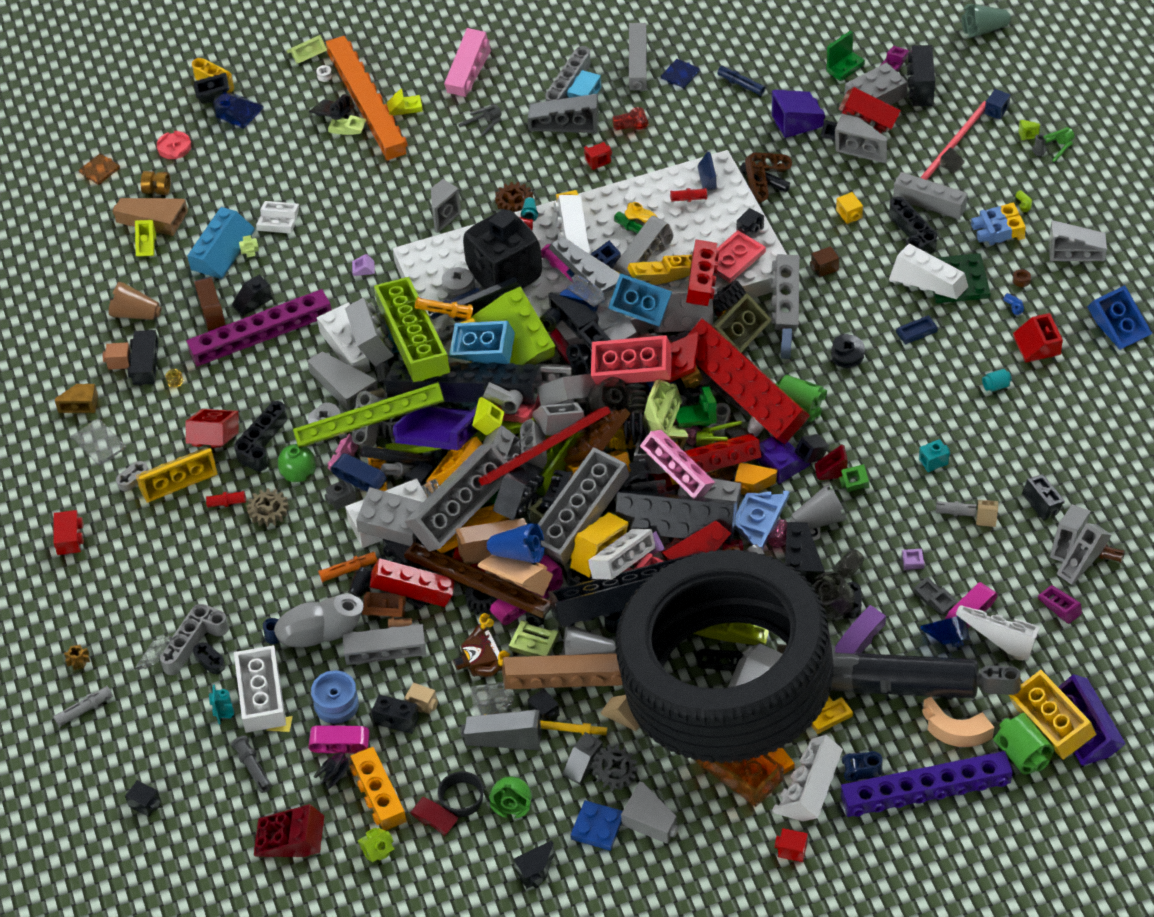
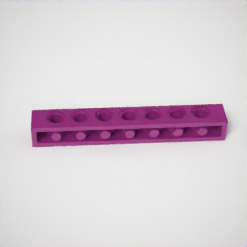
(258, 328)

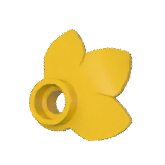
(635, 210)

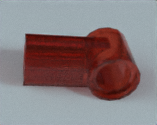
(636, 119)

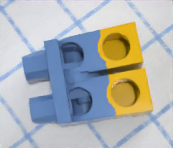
(999, 224)

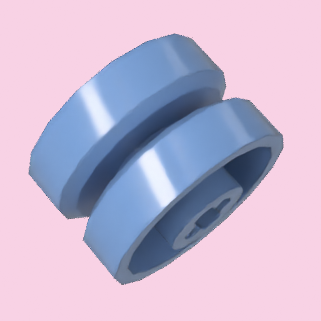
(335, 697)

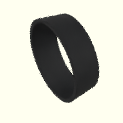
(461, 777)

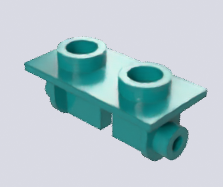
(221, 704)

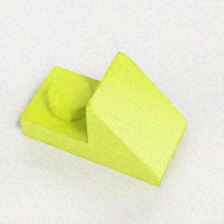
(404, 105)
(144, 238)

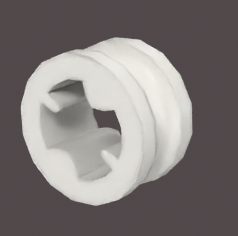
(324, 73)

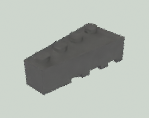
(565, 115)

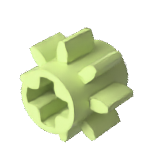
(248, 246)

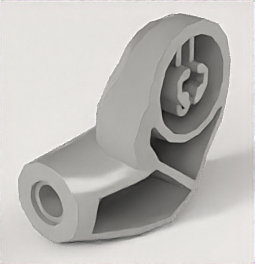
(319, 621)

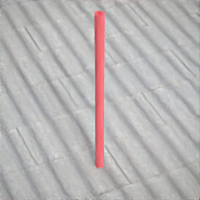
(955, 140)

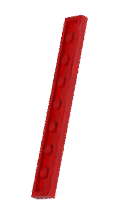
(543, 446)

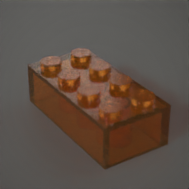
(749, 778)

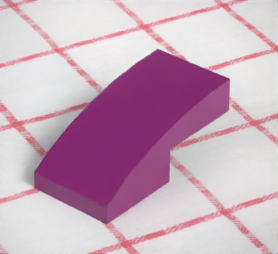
(896, 57)

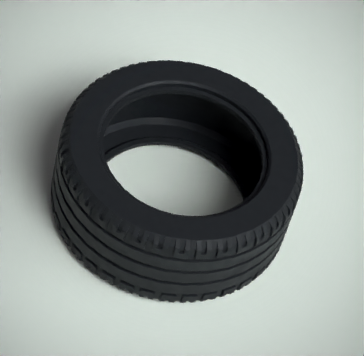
(738, 719)

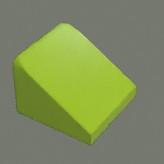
(1028, 129)

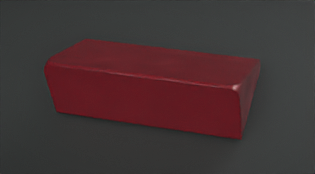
(560, 343)

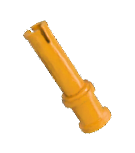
(453, 309)

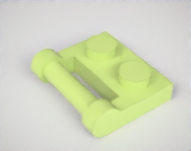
(531, 644)

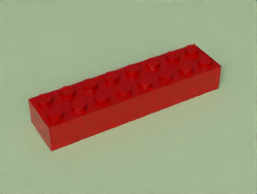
(747, 384)

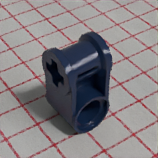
(861, 765)

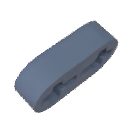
(786, 343)

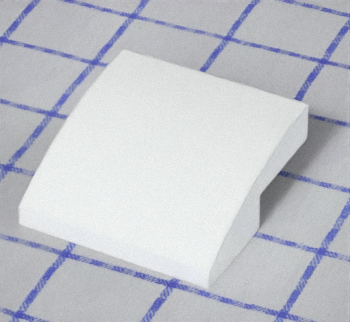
(277, 217)

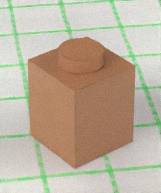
(117, 355)

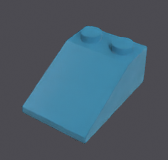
(640, 300)
(482, 342)

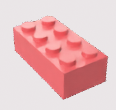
(632, 359)

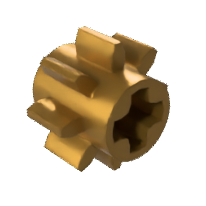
(77, 657)

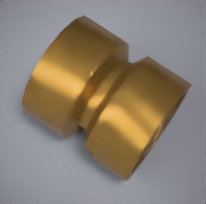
(156, 183)

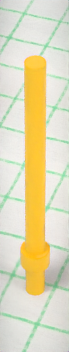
(586, 727)

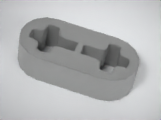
(129, 475)

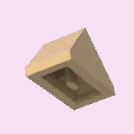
(987, 513)
(619, 711)

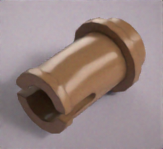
(399, 622)

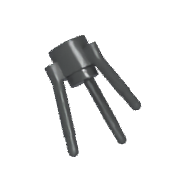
(490, 113)

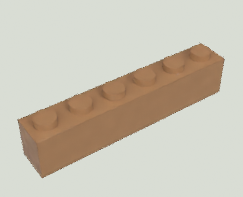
(561, 671)

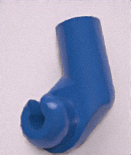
(1016, 303)

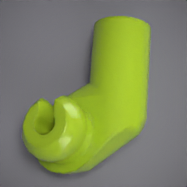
(1026, 201)

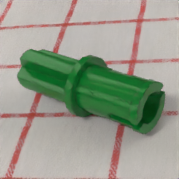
(632, 225)

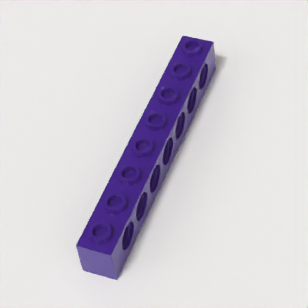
(933, 776)

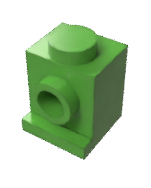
(856, 472)

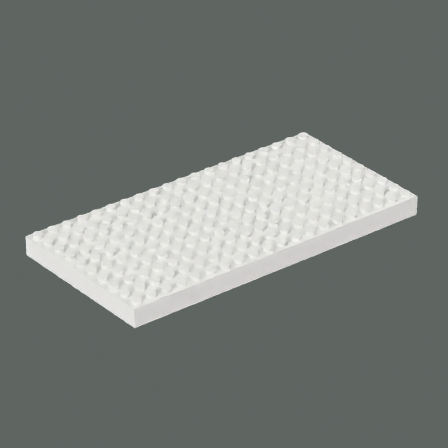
(700, 219)

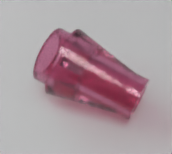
(778, 534)

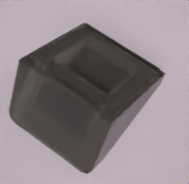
(951, 160)

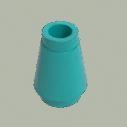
(529, 209)

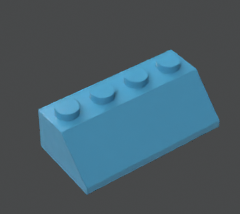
(219, 243)

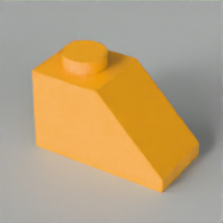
(755, 478)

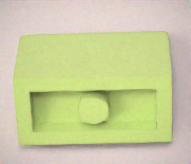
(307, 49)

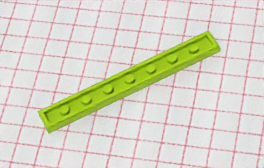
(368, 415)

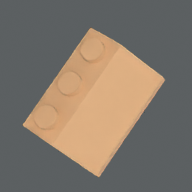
(519, 573)

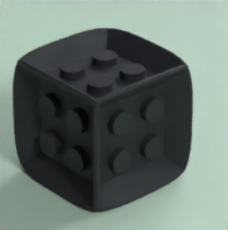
(497, 261)

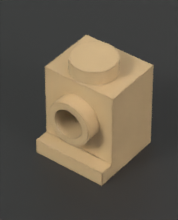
(423, 697)

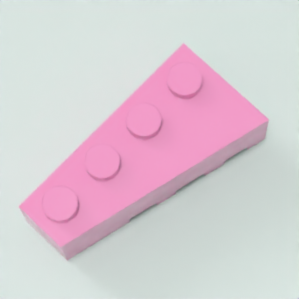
(467, 62)

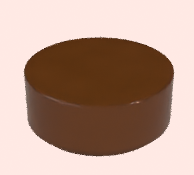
(1021, 278)

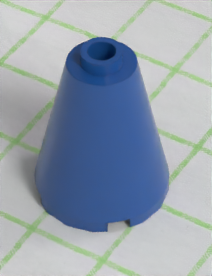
(518, 543)

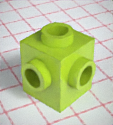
(376, 844)

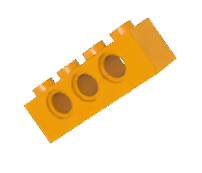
(387, 816)

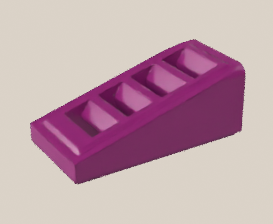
(1069, 612)

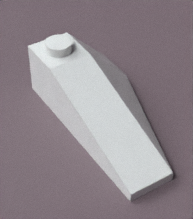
(1013, 637)
(754, 663)

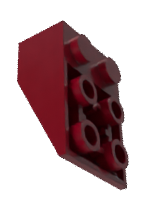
(290, 833)

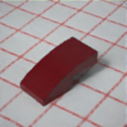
(434, 815)

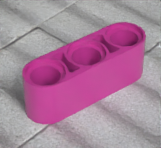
(978, 598)
(338, 739)

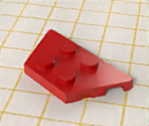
(683, 356)

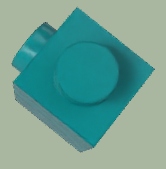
(934, 455)

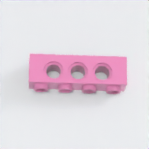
(677, 464)

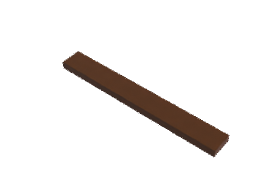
(478, 580)

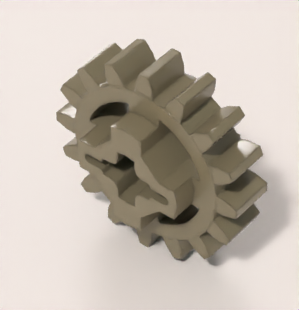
(267, 507)

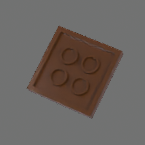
(596, 435)

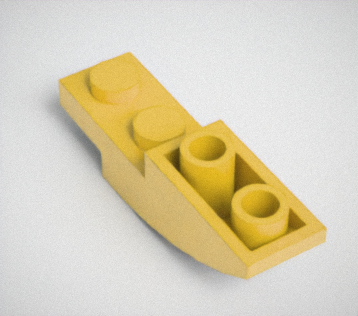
(665, 271)

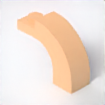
(957, 732)

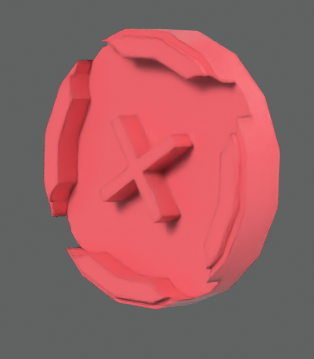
(173, 145)

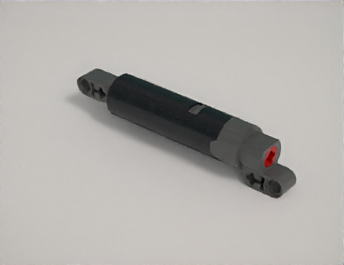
(920, 676)

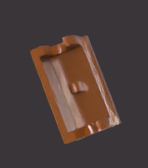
(384, 604)

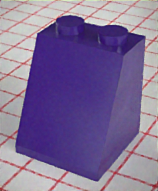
(796, 112)

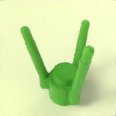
(1062, 137)

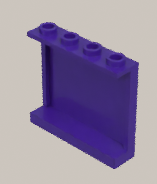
(436, 427)

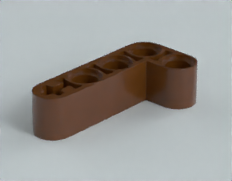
(209, 303)

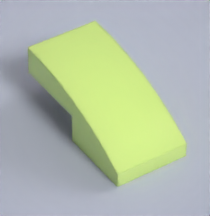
(349, 126)

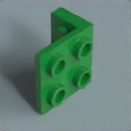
(841, 58)
(702, 414)

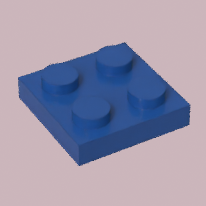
(597, 825)

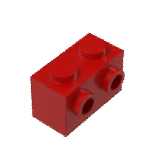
(68, 532)

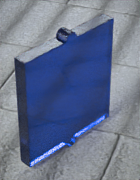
(680, 73)

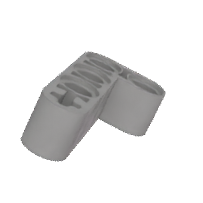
(645, 243)
(190, 632)

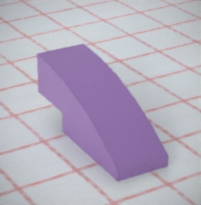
(861, 631)

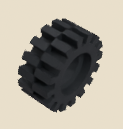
(728, 295)
(476, 605)

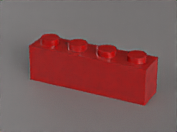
(411, 582)

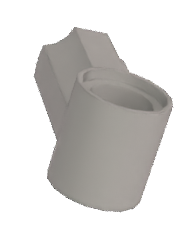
(508, 400)

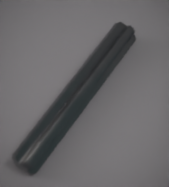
(395, 456)

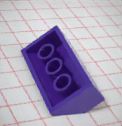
(1107, 736)

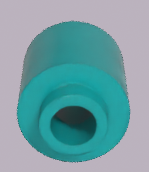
(996, 380)

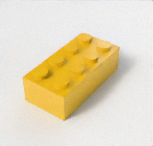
(1053, 714)

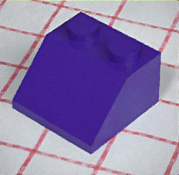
(780, 457)

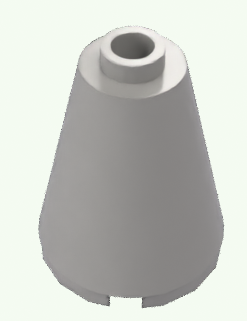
(820, 510)
(582, 642)

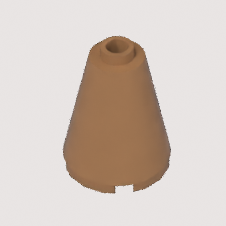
(132, 304)

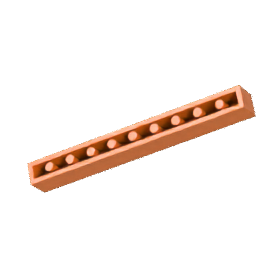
(366, 97)

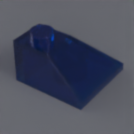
(236, 109)

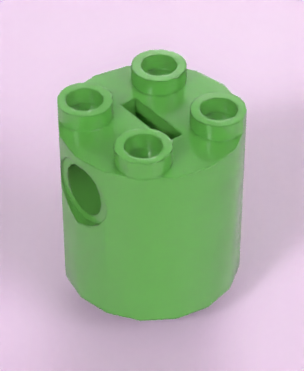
(805, 394)
(1024, 744)

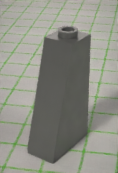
(504, 730)

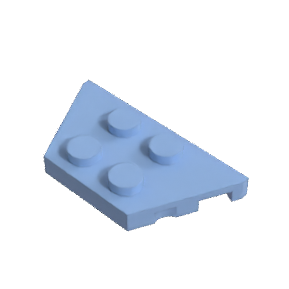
(759, 515)

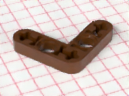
(760, 168)

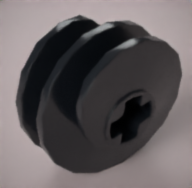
(847, 351)
(633, 428)
(333, 767)

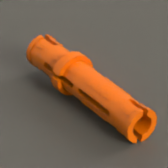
(348, 566)

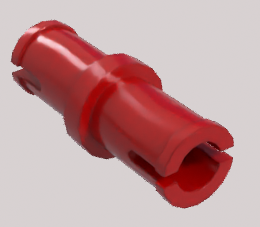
(688, 195)
(226, 499)

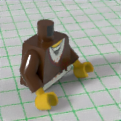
(480, 651)

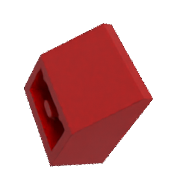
(1038, 338)

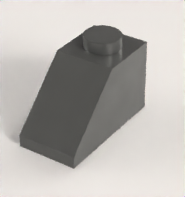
(582, 757)

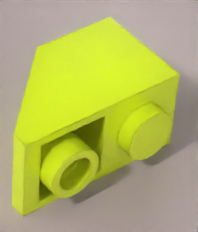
(487, 416)

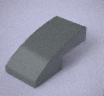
(933, 596)

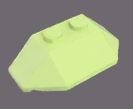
(662, 407)

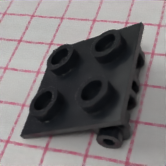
(333, 109)

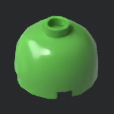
(296, 463)
(510, 796)

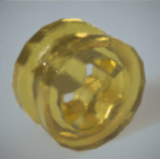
(174, 382)

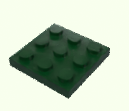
(975, 275)

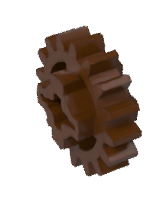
(512, 196)

